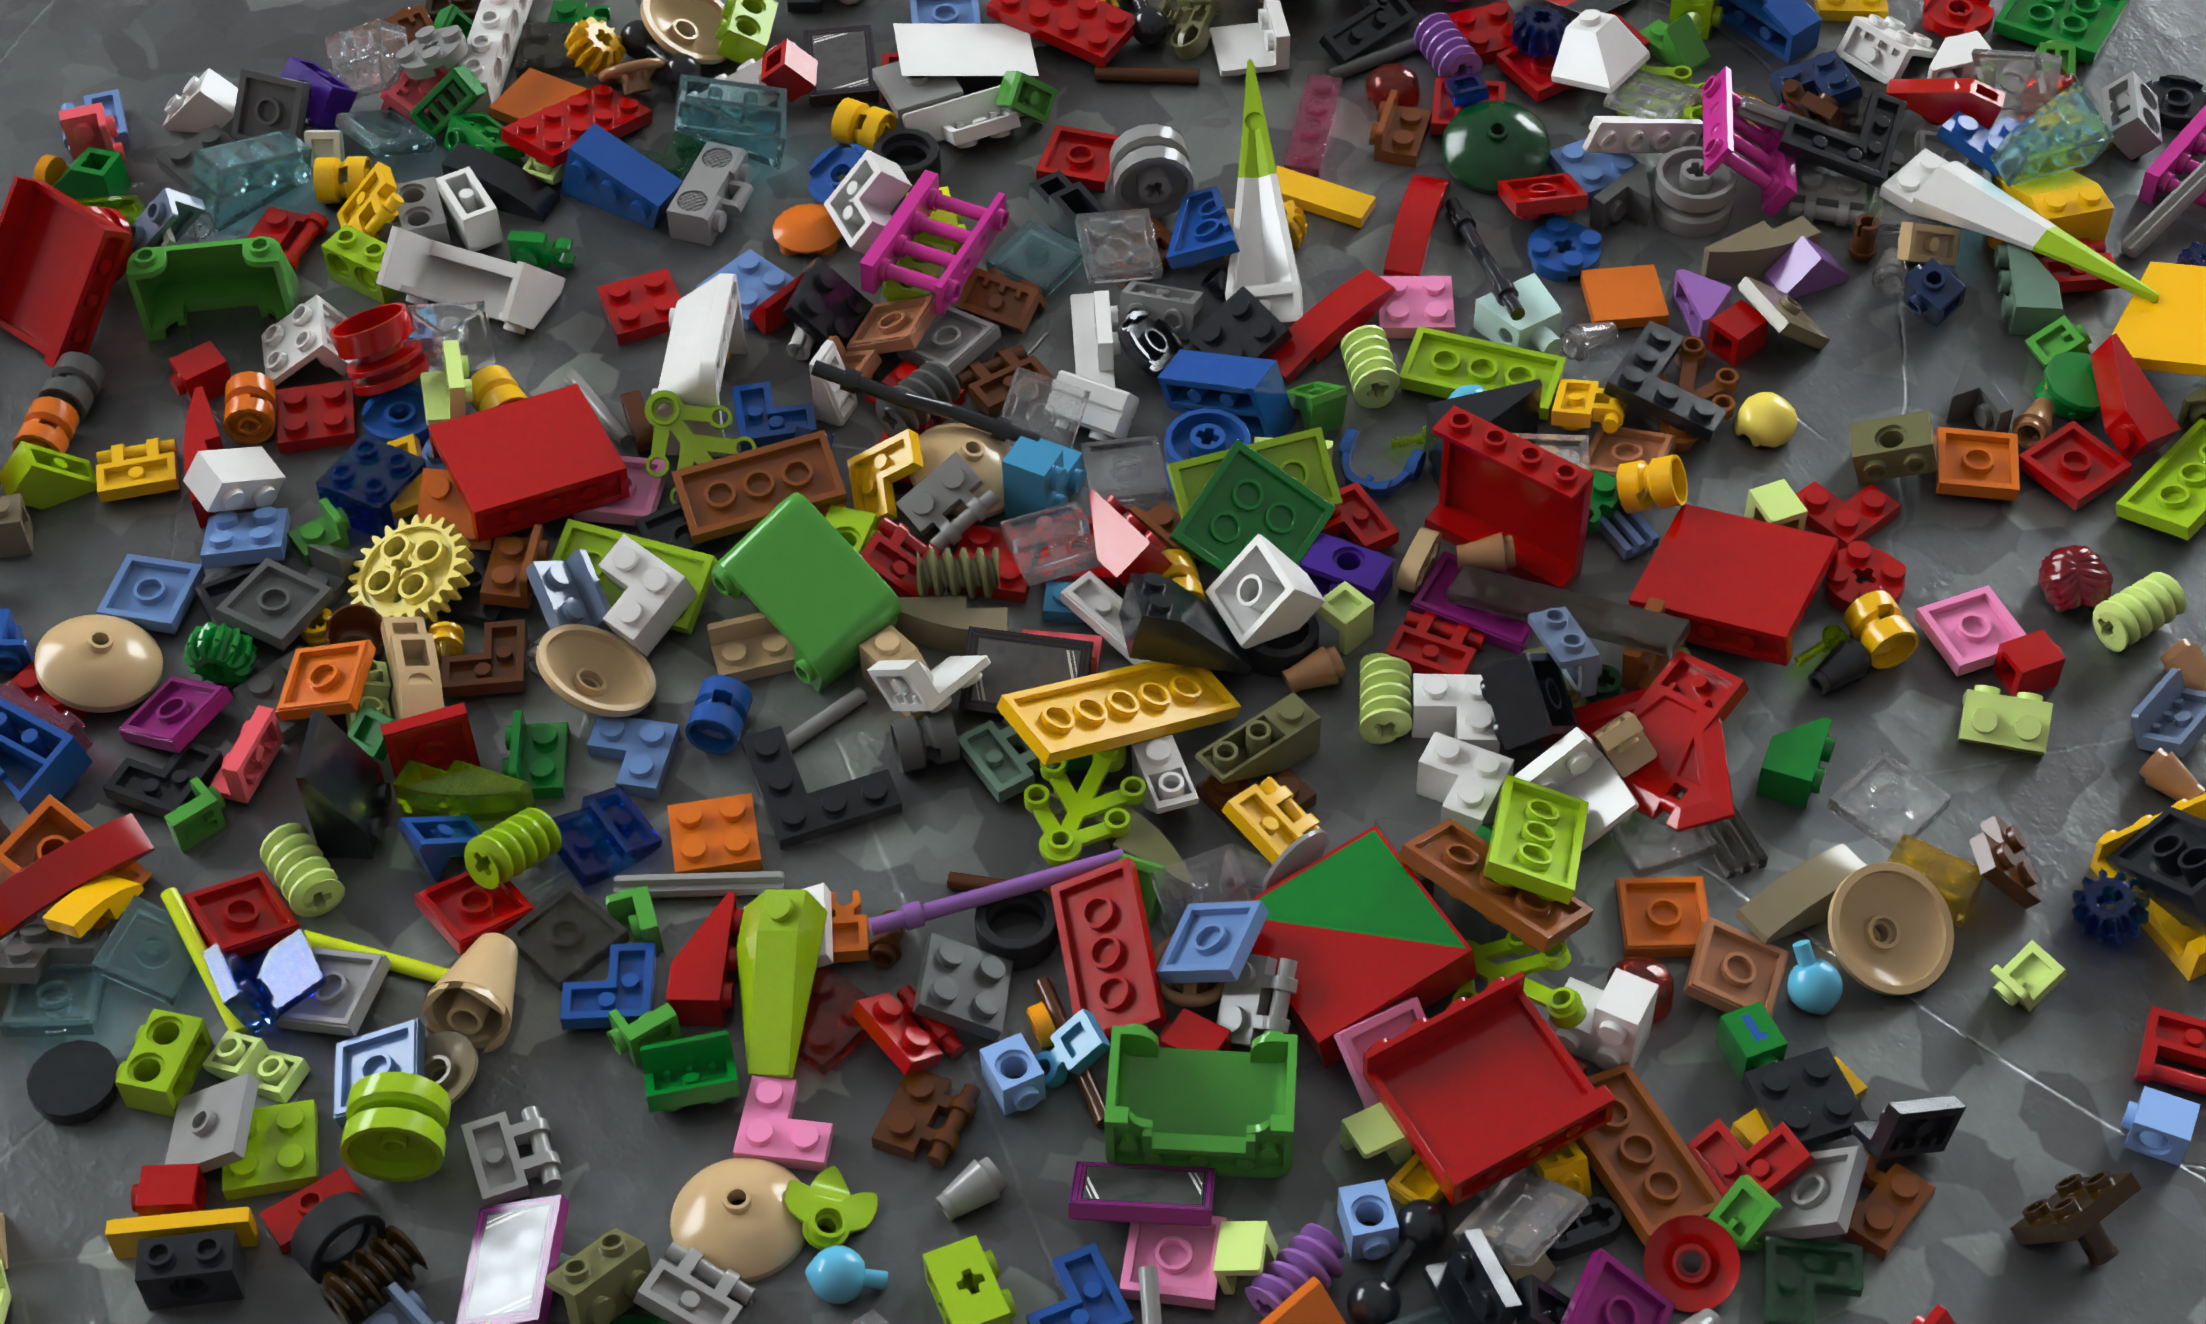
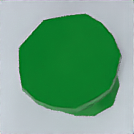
(2070, 386)

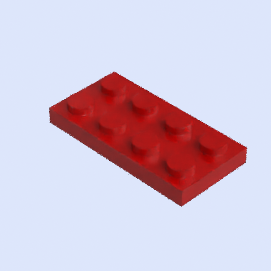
(1080, 27)
(1535, 73)
(556, 127)
(1109, 947)

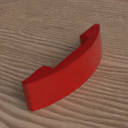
(1415, 225)
(68, 868)

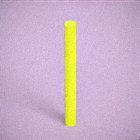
(195, 947)
(400, 964)

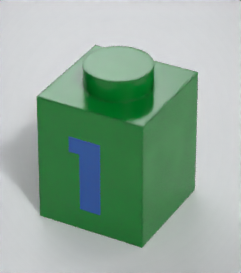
(1750, 1039)

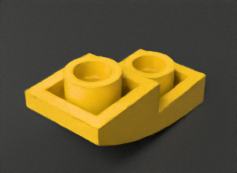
(85, 905)

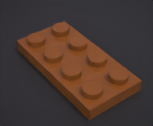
(746, 486)
(1456, 862)
(1645, 1158)

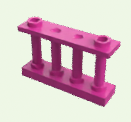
(2176, 160)
(1777, 169)
(912, 219)

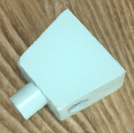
(1538, 327)

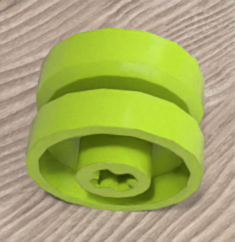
(395, 1127)

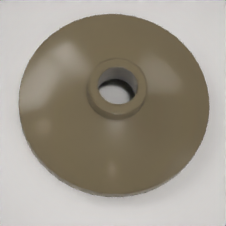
(450, 1062)

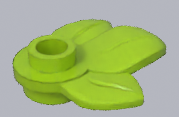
(831, 1205)

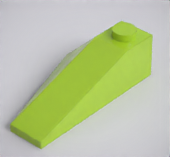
(776, 974)

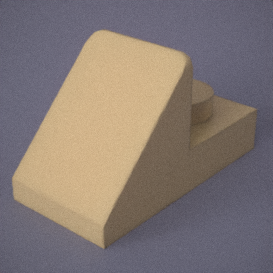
(1923, 242)
(1625, 743)

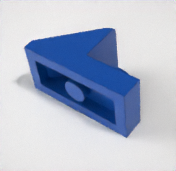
(437, 838)

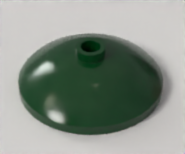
(1482, 158)

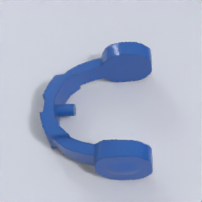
(1378, 489)

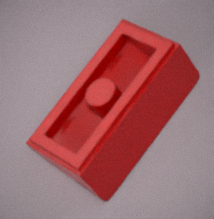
(769, 314)

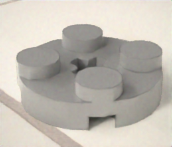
(431, 50)

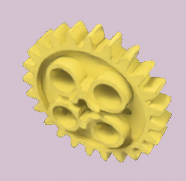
(413, 569)

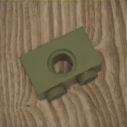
(1893, 447)

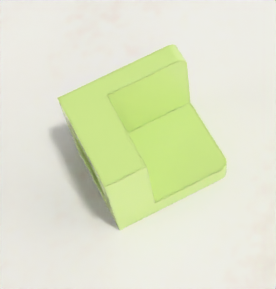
(1776, 505)
(1350, 614)
(1373, 1133)
(1242, 1251)

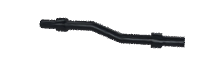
(1503, 289)
(852, 381)

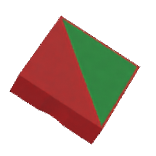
(1360, 940)

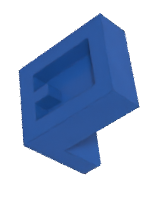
(14, 650)

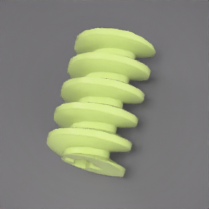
(1370, 366)
(2138, 610)
(1384, 698)
(301, 870)

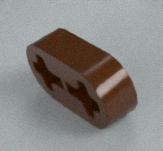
(639, 427)

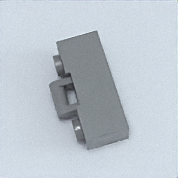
(711, 191)

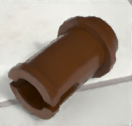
(1863, 244)
(886, 948)

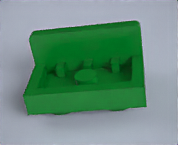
(689, 1071)

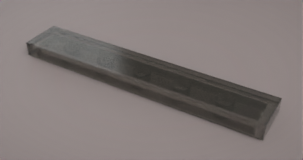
(1596, 616)

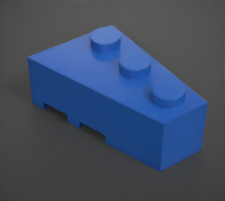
(1779, 26)
(618, 178)
(1231, 383)
(37, 757)

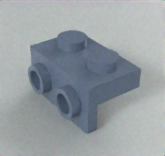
(165, 211)
(1568, 648)
(2170, 716)

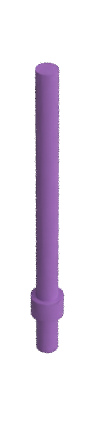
(915, 914)

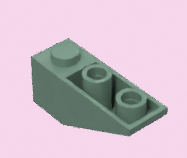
(2029, 290)

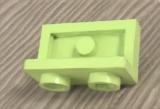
(447, 390)
(2005, 720)

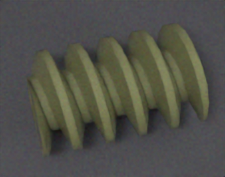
(958, 572)

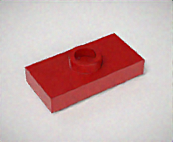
(287, 1214)

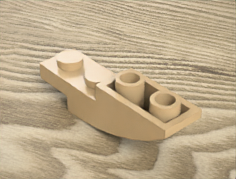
(412, 666)

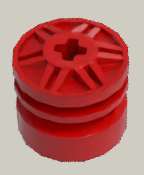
(379, 349)

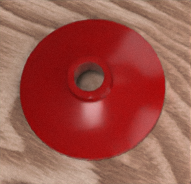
(1718, 1268)

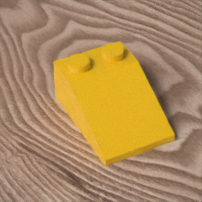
(2066, 201)

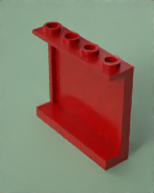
(55, 268)
(530, 461)
(1515, 488)
(1737, 580)
(1484, 1089)

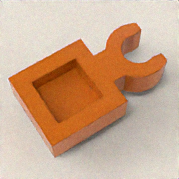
(849, 930)

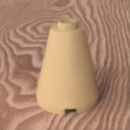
(476, 993)

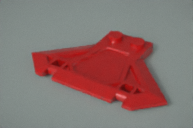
(1684, 724)

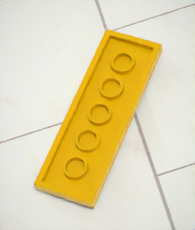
(1116, 709)

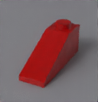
(2128, 403)

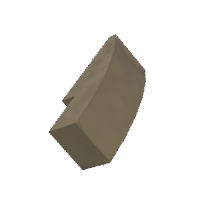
(1754, 249)
(945, 621)
(1799, 896)

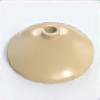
(685, 27)
(975, 447)
(98, 663)
(595, 671)
(1911, 923)
(747, 1237)

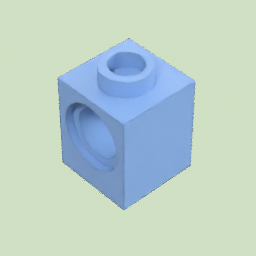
(1009, 1059)
(2160, 1125)
(1367, 1203)

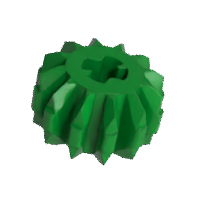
(220, 654)

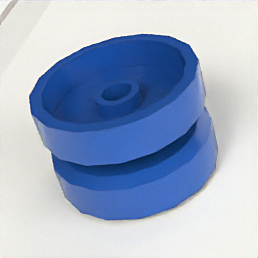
(1201, 434)

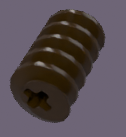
(370, 1274)

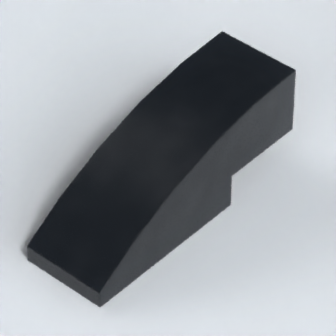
(506, 184)
(1060, 202)

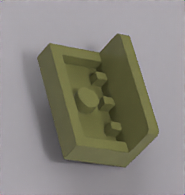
(602, 1278)

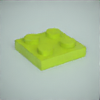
(278, 1152)

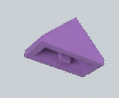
(1805, 270)
(1699, 300)

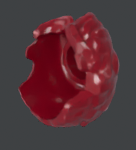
(2074, 578)

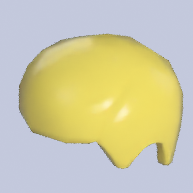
(1766, 420)

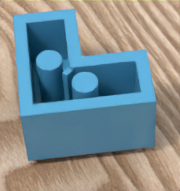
(1040, 476)

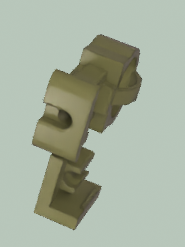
(1190, 24)

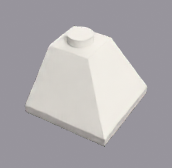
(1598, 53)
(1263, 594)

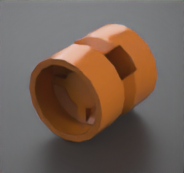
(249, 407)
(49, 424)

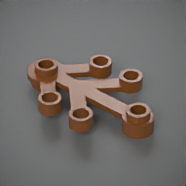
(1690, 359)

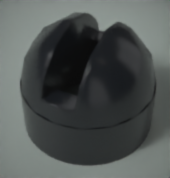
(1216, 281)

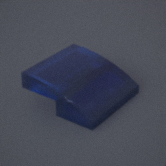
(605, 836)

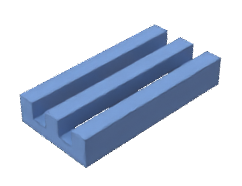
(1634, 528)

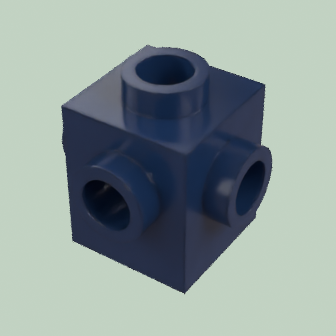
(1933, 291)

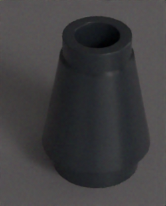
(1842, 665)

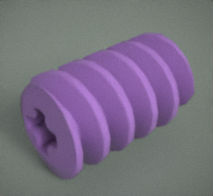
(1446, 47)
(1308, 1255)

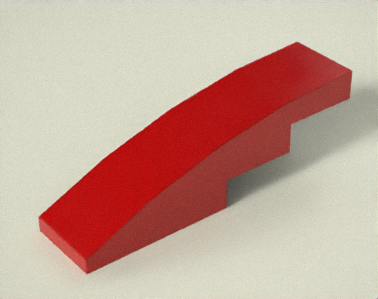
(1330, 321)
(199, 435)

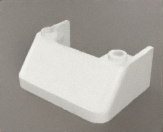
(449, 274)
(694, 363)

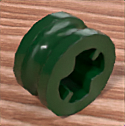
(1613, 679)

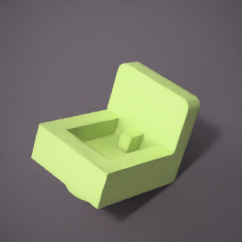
(2028, 977)

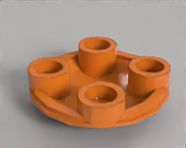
(806, 230)

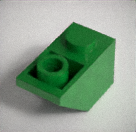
(94, 175)
(1793, 763)

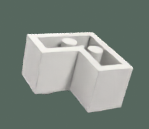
(866, 198)
(651, 596)
(1454, 708)
(1462, 779)
(1615, 1021)

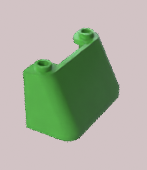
(210, 277)
(809, 588)
(1201, 1104)

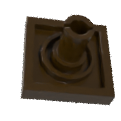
(2077, 1212)

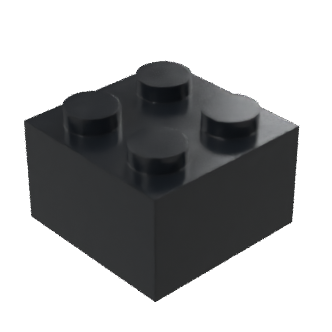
(1528, 701)

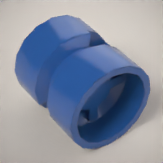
(719, 714)

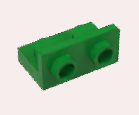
(481, 132)
(538, 755)

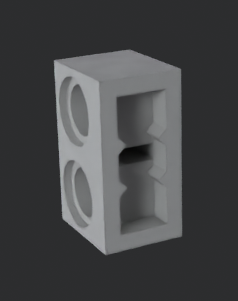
(2132, 115)
(422, 210)

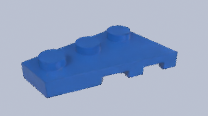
(1201, 230)

